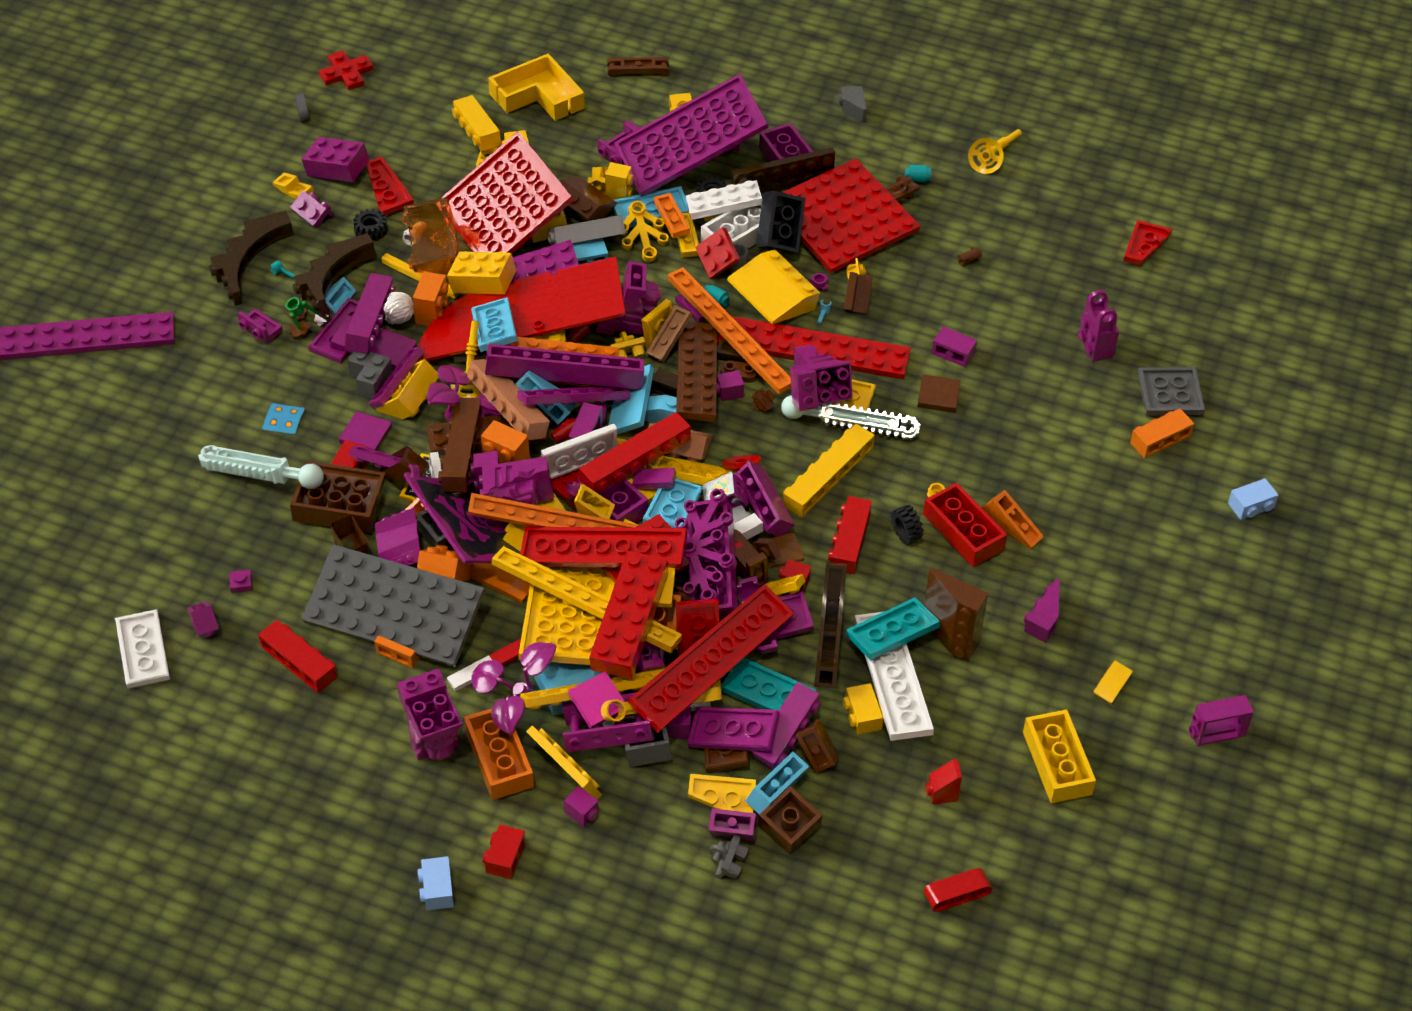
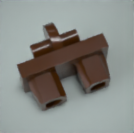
(903, 188)

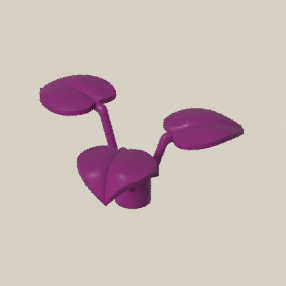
(442, 394)
(487, 674)

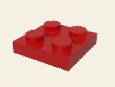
(717, 253)

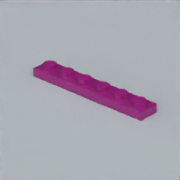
(568, 395)

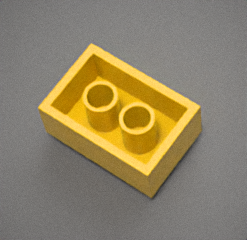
(481, 272)

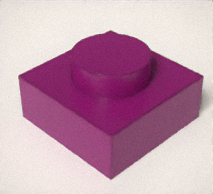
(240, 581)

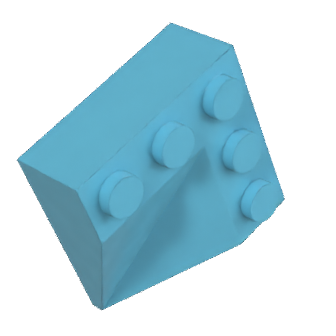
(562, 675)

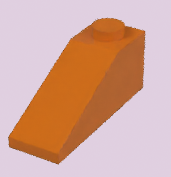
(1012, 519)

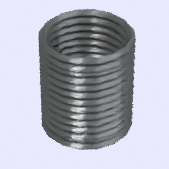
(743, 254)

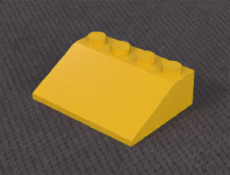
(775, 287)

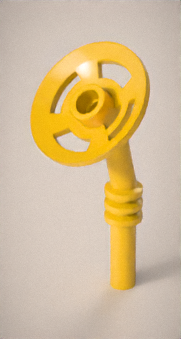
(990, 152)
(470, 356)

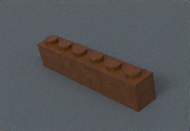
(461, 445)

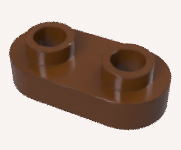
(747, 372)

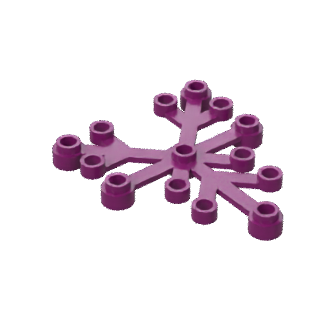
(701, 528)

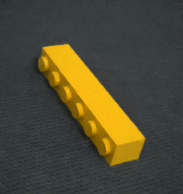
(828, 470)

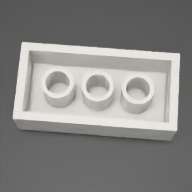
(740, 224)

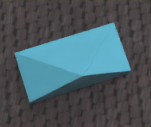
(339, 294)

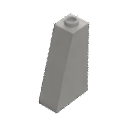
(587, 230)

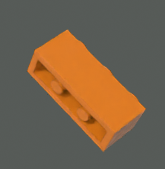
(1162, 433)

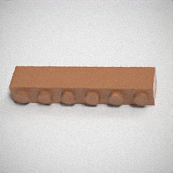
(503, 396)

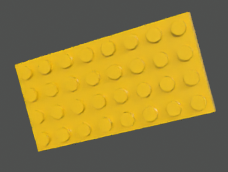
(562, 623)

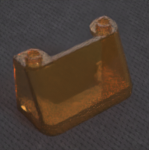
(431, 236)

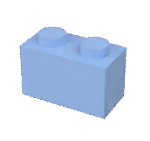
(1253, 499)
(436, 882)

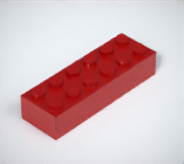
(629, 614)

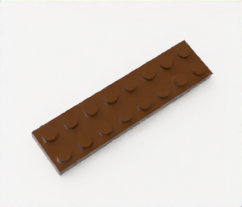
(697, 372)

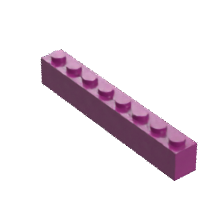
(565, 366)

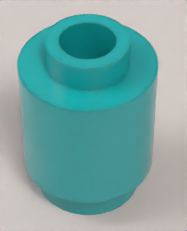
(918, 173)
(718, 294)

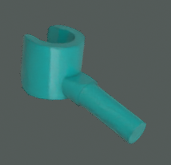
(278, 267)

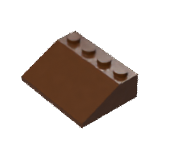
(339, 495)
(959, 610)

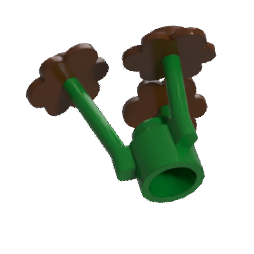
(297, 311)

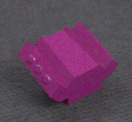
(398, 538)

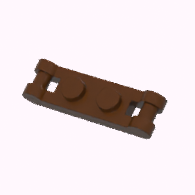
(638, 65)

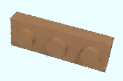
(669, 333)

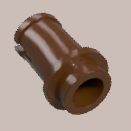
(969, 256)

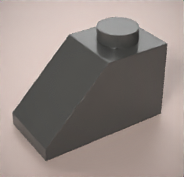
(853, 102)

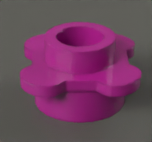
(819, 281)

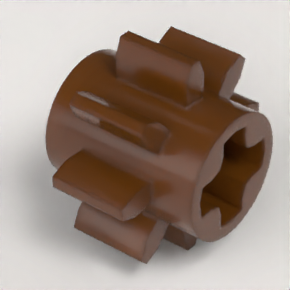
(762, 400)

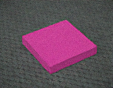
(591, 695)

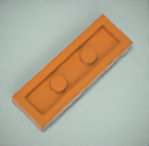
(671, 215)

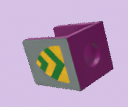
(736, 494)

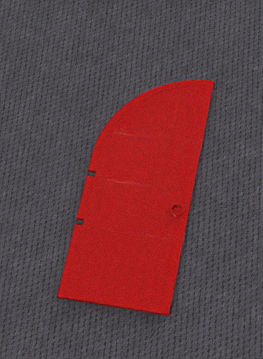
(537, 304)

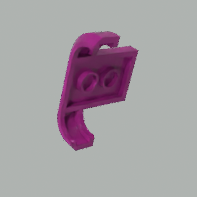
(797, 624)

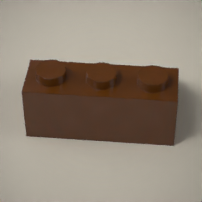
(588, 201)

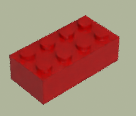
(965, 524)

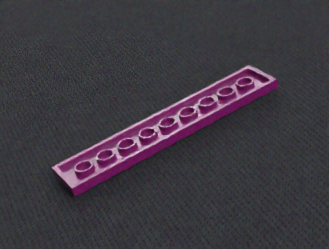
(87, 335)

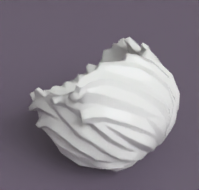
(398, 308)

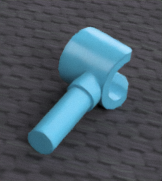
(824, 309)

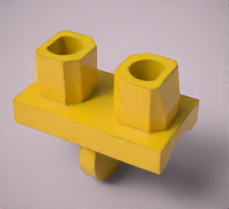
(598, 178)
(628, 344)

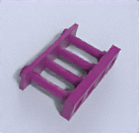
(603, 736)

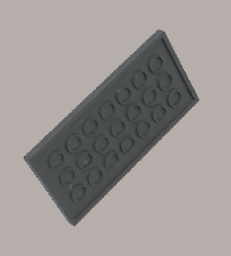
(393, 600)

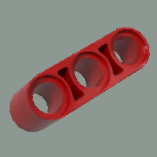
(957, 889)

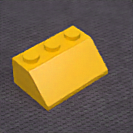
(410, 392)

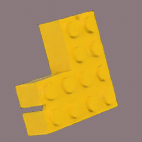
(537, 81)

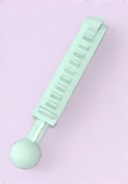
(850, 416)
(259, 466)

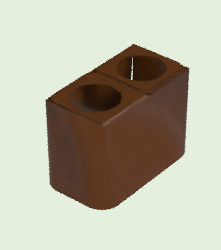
(395, 473)
(343, 529)

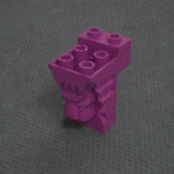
(639, 300)
(818, 379)
(515, 481)
(430, 715)

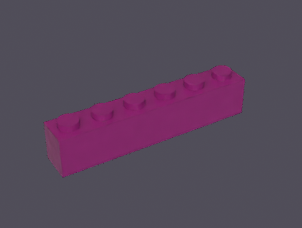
(369, 313)

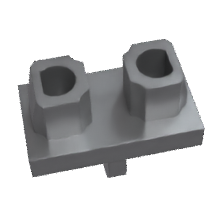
(725, 855)

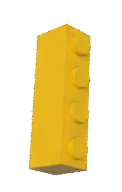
(476, 123)

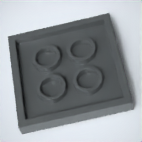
(1170, 389)

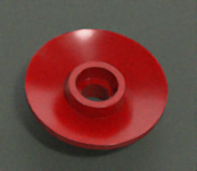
(738, 462)

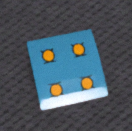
(283, 418)

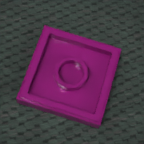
(366, 430)

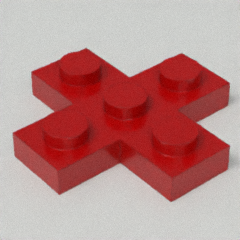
(345, 70)

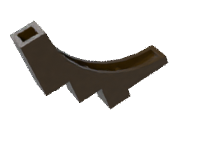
(242, 249)
(327, 269)
(830, 625)

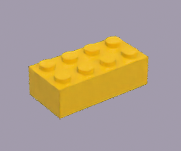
(1059, 756)

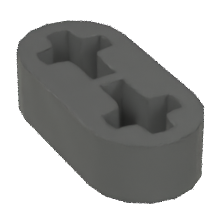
(301, 107)

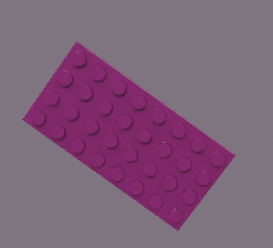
(691, 135)

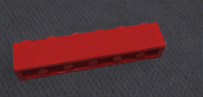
(635, 453)

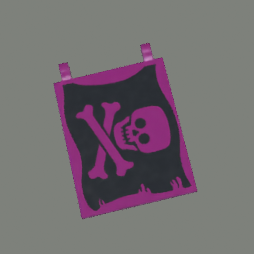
(470, 536)

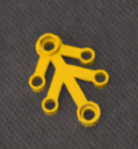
(642, 229)

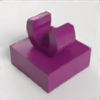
(652, 664)

